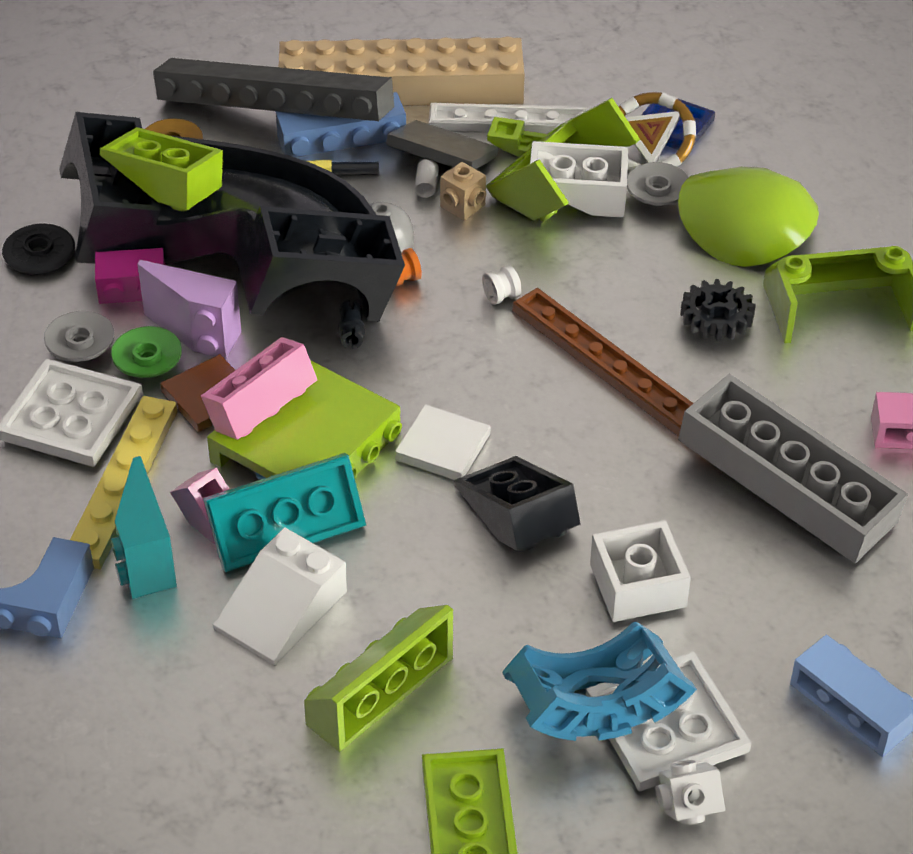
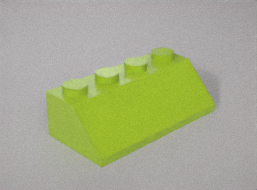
(381, 676)

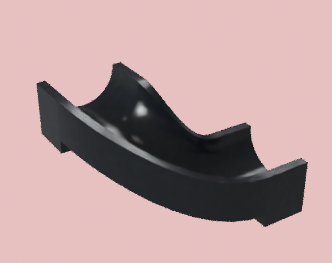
(272, 214)

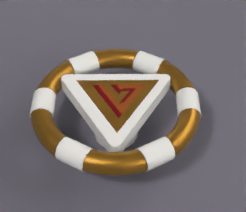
(657, 128)

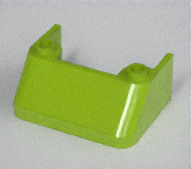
(530, 186)
(837, 272)

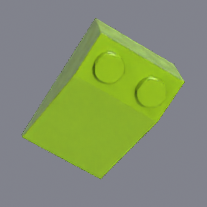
(167, 166)

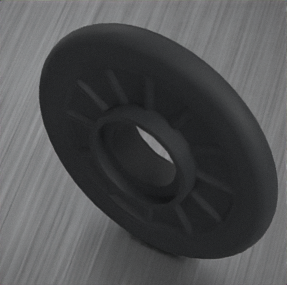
(58, 250)

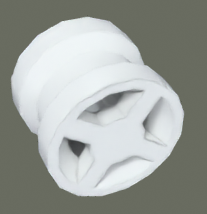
(501, 284)

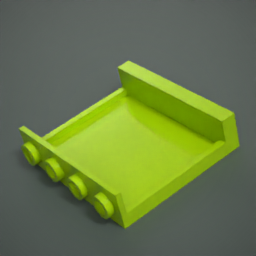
(319, 424)

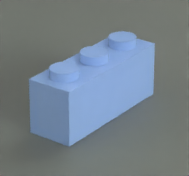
(854, 694)

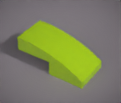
(511, 137)

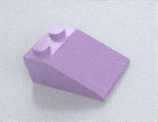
(192, 306)

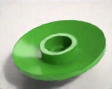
(146, 351)

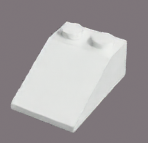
(587, 175)
(282, 596)

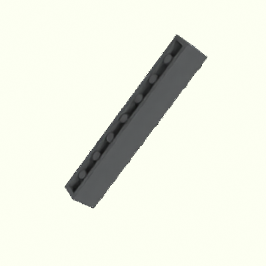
(274, 89)

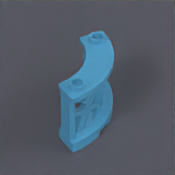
(644, 691)

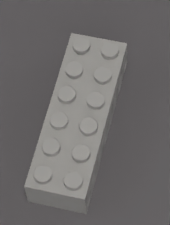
(792, 467)

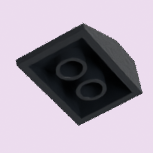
(521, 502)

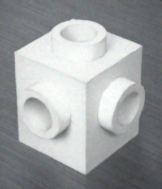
(690, 791)

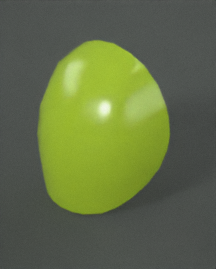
(746, 214)

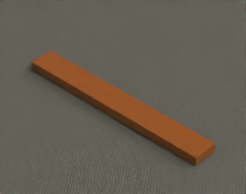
(603, 358)

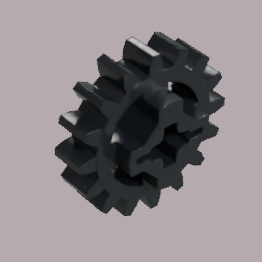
(717, 309)

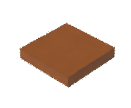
(191, 384)

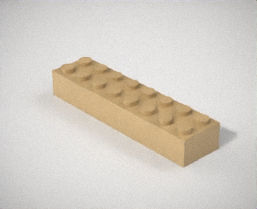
(422, 69)

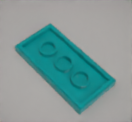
(307, 500)

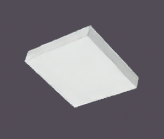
(442, 442)

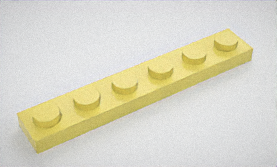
(141, 438)

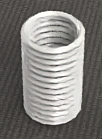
(426, 178)

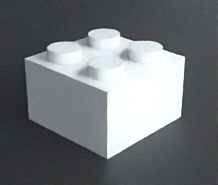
(639, 570)

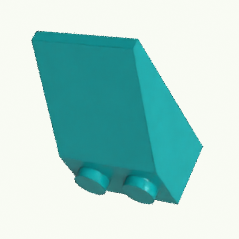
(142, 538)

